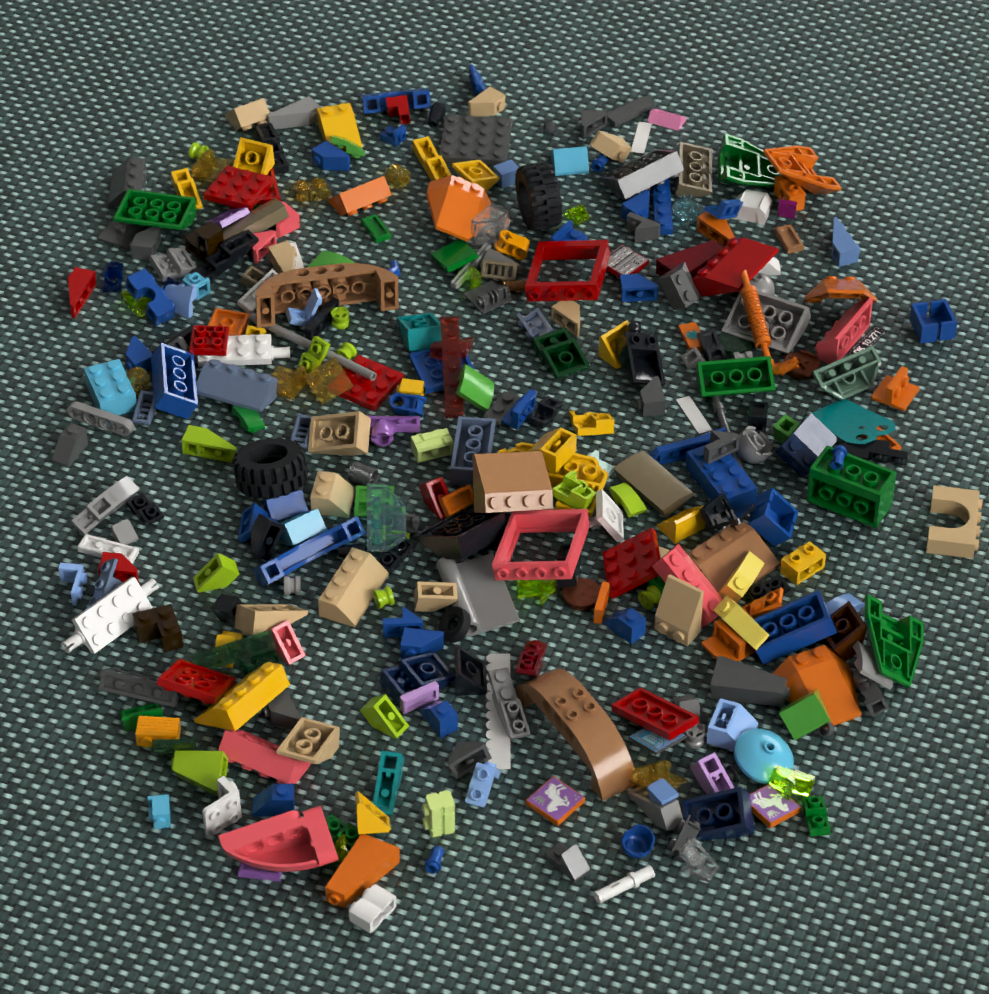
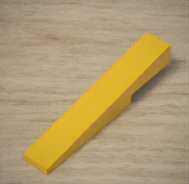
(429, 158)

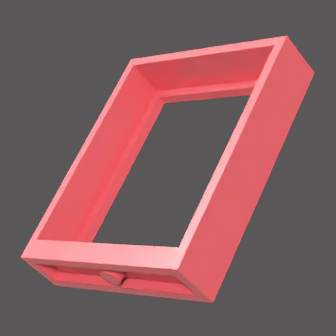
(536, 522)

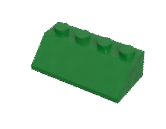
(735, 376)

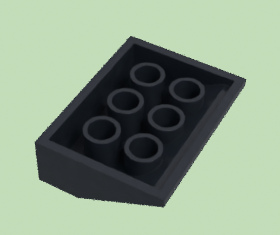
(462, 534)

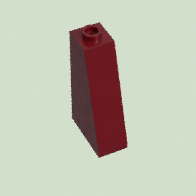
(694, 258)

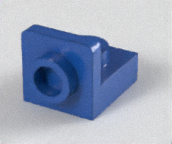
(394, 135)

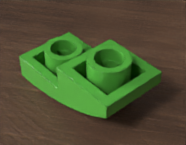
(352, 148)

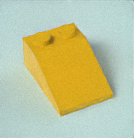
(338, 121)

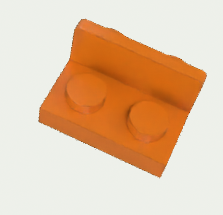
(896, 390)
(727, 643)

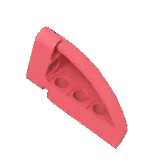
(283, 842)

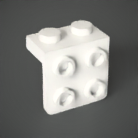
(224, 810)

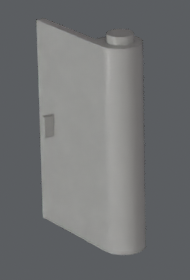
(479, 593)

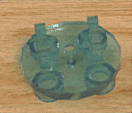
(687, 210)

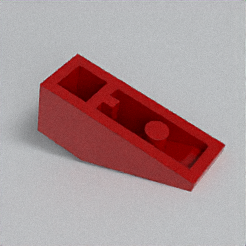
(81, 285)

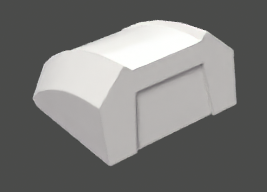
(755, 206)

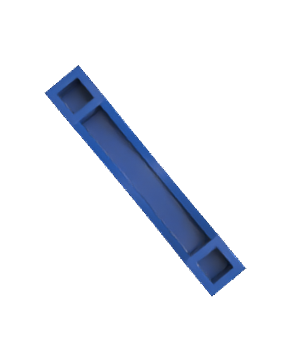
(308, 551)

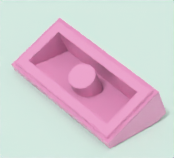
(666, 119)

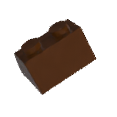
(849, 630)

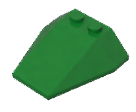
(744, 164)
(893, 642)

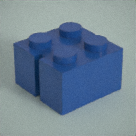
(938, 325)
(773, 517)

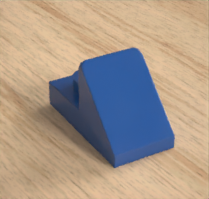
(395, 626)

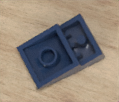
(413, 674)

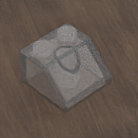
(488, 225)

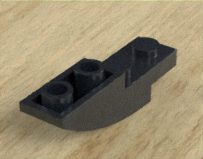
(877, 451)

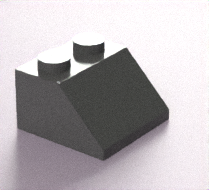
(679, 287)

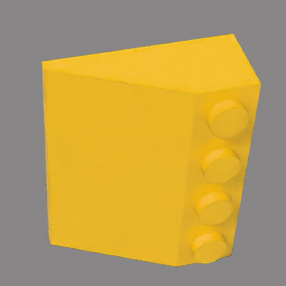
(246, 698)

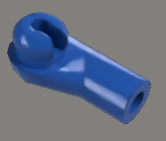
(394, 267)

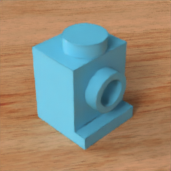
(200, 281)
(159, 811)

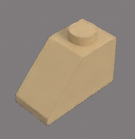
(487, 103)
(611, 146)
(567, 316)
(434, 595)

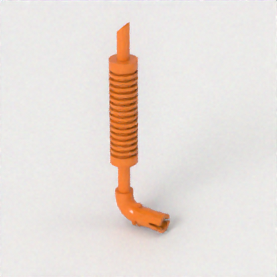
(759, 327)

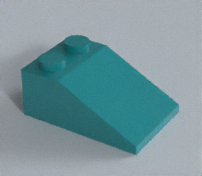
(419, 331)

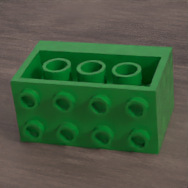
(856, 491)

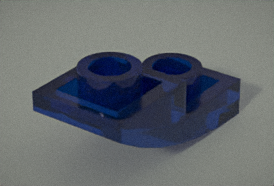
(113, 277)

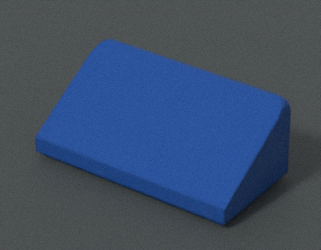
(476, 80)

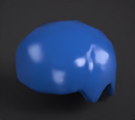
(637, 841)

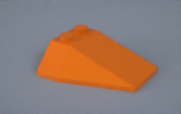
(797, 165)
(455, 205)
(839, 288)
(829, 674)

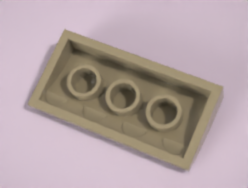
(697, 172)
(258, 219)
(653, 483)

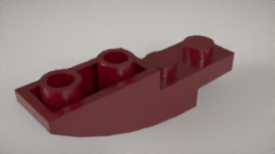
(531, 659)

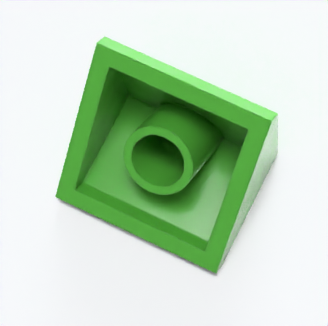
(805, 714)

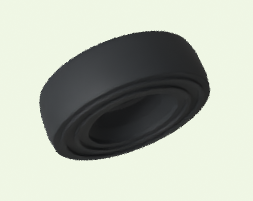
(462, 627)

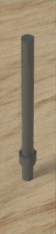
(719, 410)

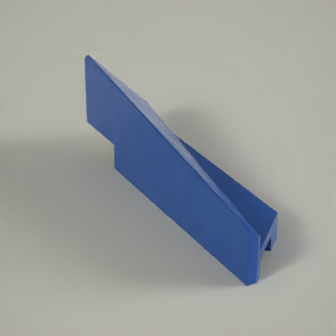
(678, 450)

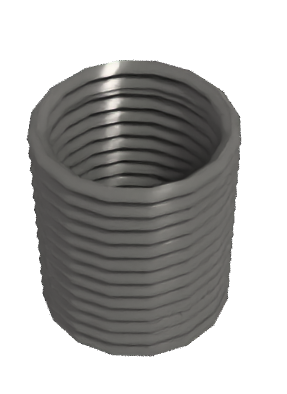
(362, 474)

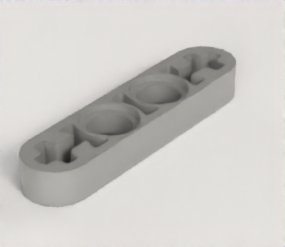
(119, 424)

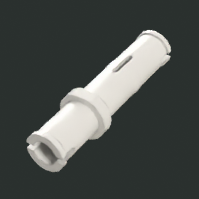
(632, 879)

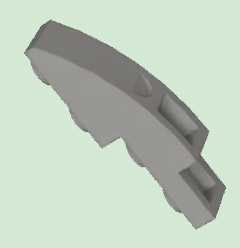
(105, 505)
(507, 705)

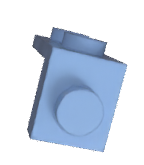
(302, 317)
(73, 574)
(481, 783)

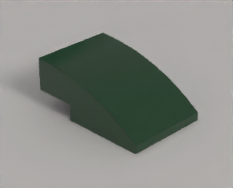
(559, 353)

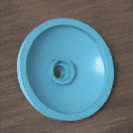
(759, 752)

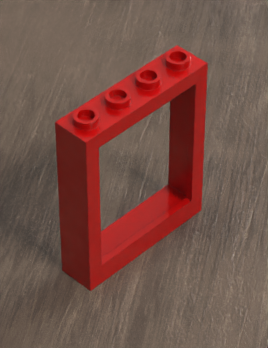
(571, 289)

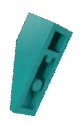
(388, 781)

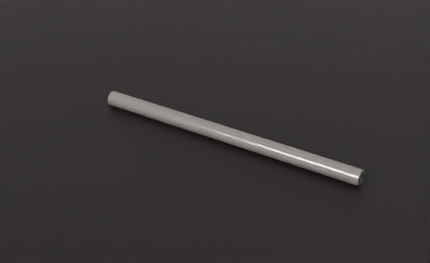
(344, 362)

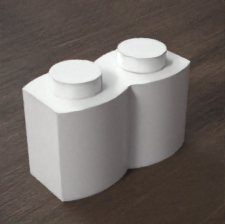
(372, 908)

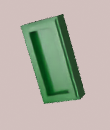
(376, 228)

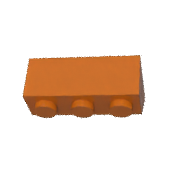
(361, 197)

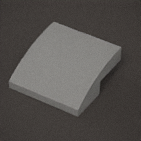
(173, 264)
(867, 666)

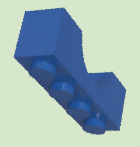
(377, 101)

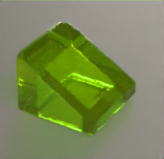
(578, 214)
(474, 277)
(341, 848)

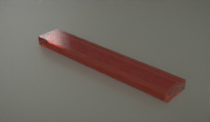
(451, 366)

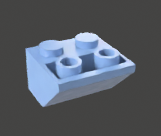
(728, 724)

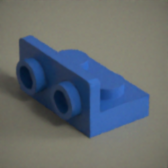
(567, 233)
(520, 410)

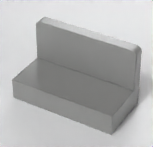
(497, 256)

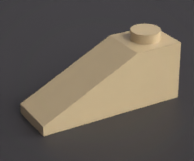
(282, 256)

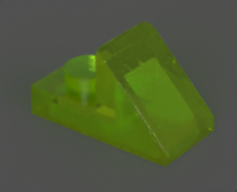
(539, 588)
(788, 781)

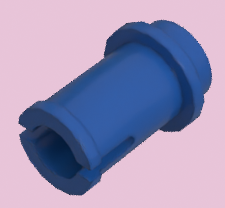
(599, 164)
(839, 453)
(433, 864)

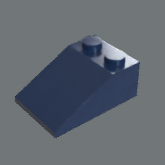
(805, 445)
(721, 814)

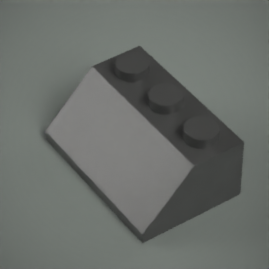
(128, 175)

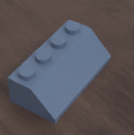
(236, 385)
(471, 437)

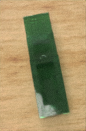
(235, 650)

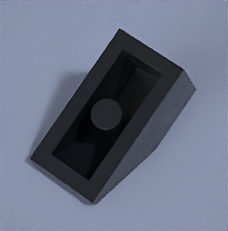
(265, 536)

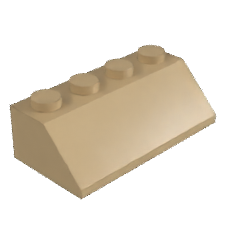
(352, 588)

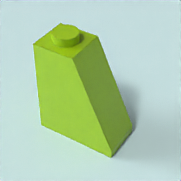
(200, 768)

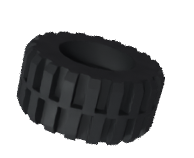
(538, 196)
(270, 468)

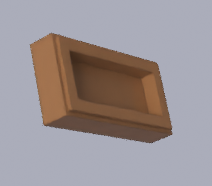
(789, 239)

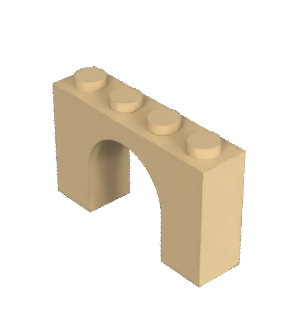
(960, 540)

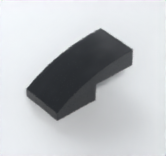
(711, 346)
(545, 412)

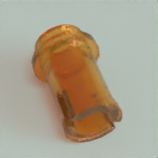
(516, 285)

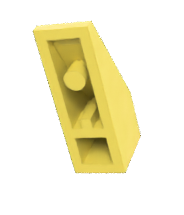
(742, 577)
(741, 622)

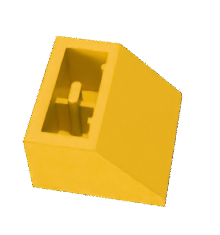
(556, 448)

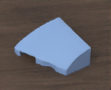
(182, 298)

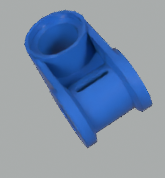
(411, 405)

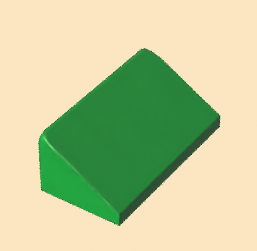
(130, 716)

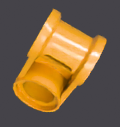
(514, 245)

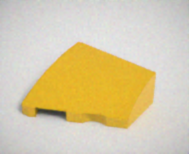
(592, 423)

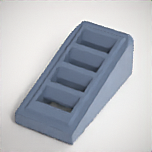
(148, 397)
(301, 420)

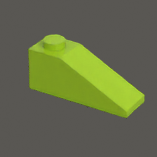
(206, 444)

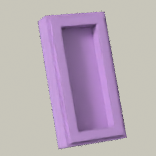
(419, 697)

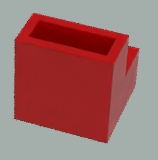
(399, 106)

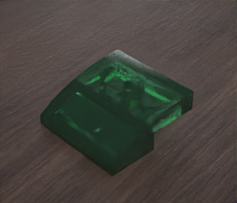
(168, 746)

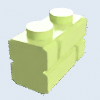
(432, 445)
(439, 813)

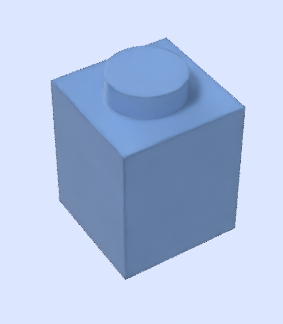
(506, 173)

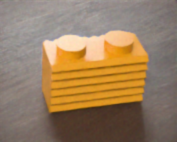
(156, 728)

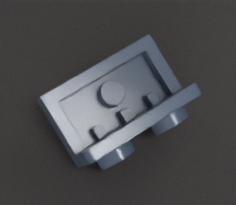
(535, 324)

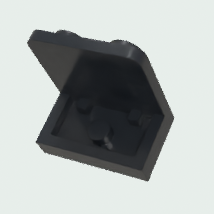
(720, 514)

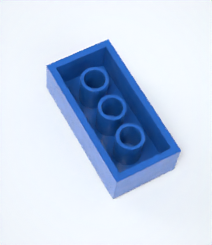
(174, 381)
(721, 477)
(795, 627)

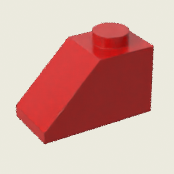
(431, 492)
(124, 568)

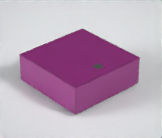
(787, 208)

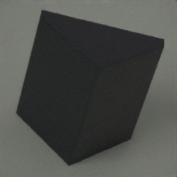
(469, 673)

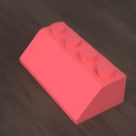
(845, 332)
(681, 566)
(261, 756)

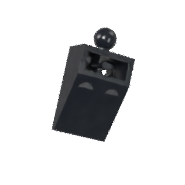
(639, 355)

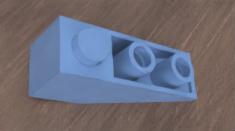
(844, 248)

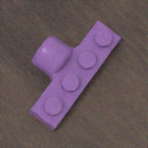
(384, 427)

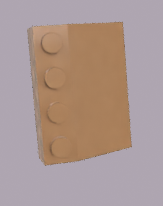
(511, 482)
(724, 552)

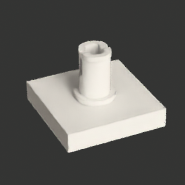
(608, 516)

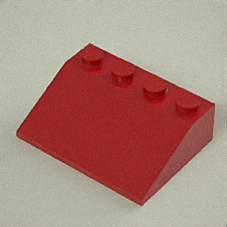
(725, 270)

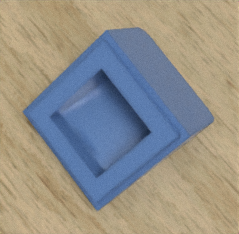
(661, 792)

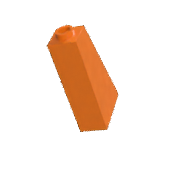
(361, 869)

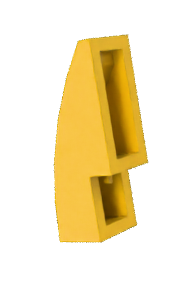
(185, 185)

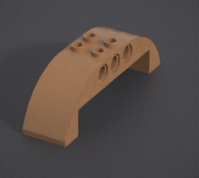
(346, 281)
(583, 727)

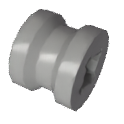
(292, 585)
(695, 736)

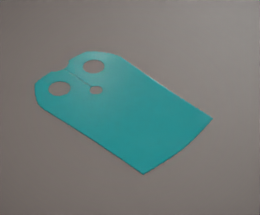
(846, 417)

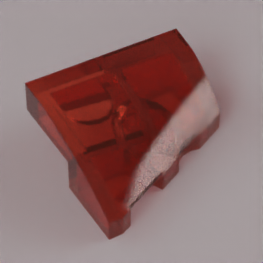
(465, 346)

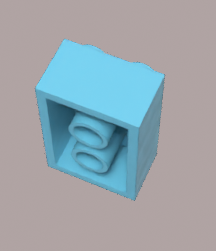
(110, 387)

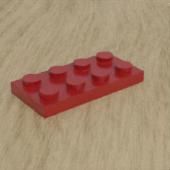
(655, 713)

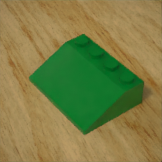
(156, 210)

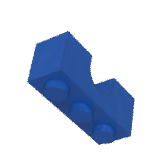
(144, 285)

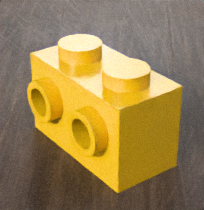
(802, 563)

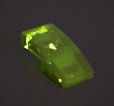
(137, 306)

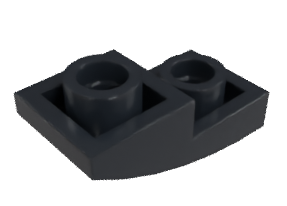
(144, 510)
(394, 557)
(761, 589)

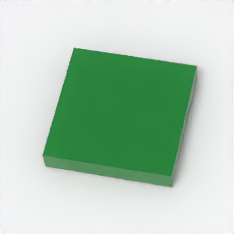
(454, 255)

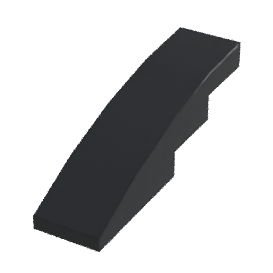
(268, 135)
(229, 254)

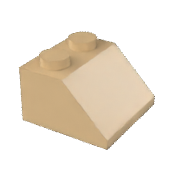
(248, 115)
(332, 495)

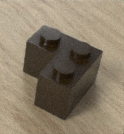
(204, 241)
(158, 624)

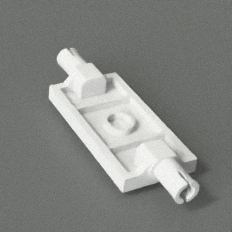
(248, 351)
(110, 615)

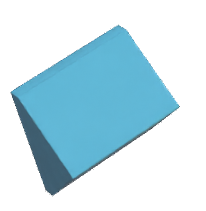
(570, 161)

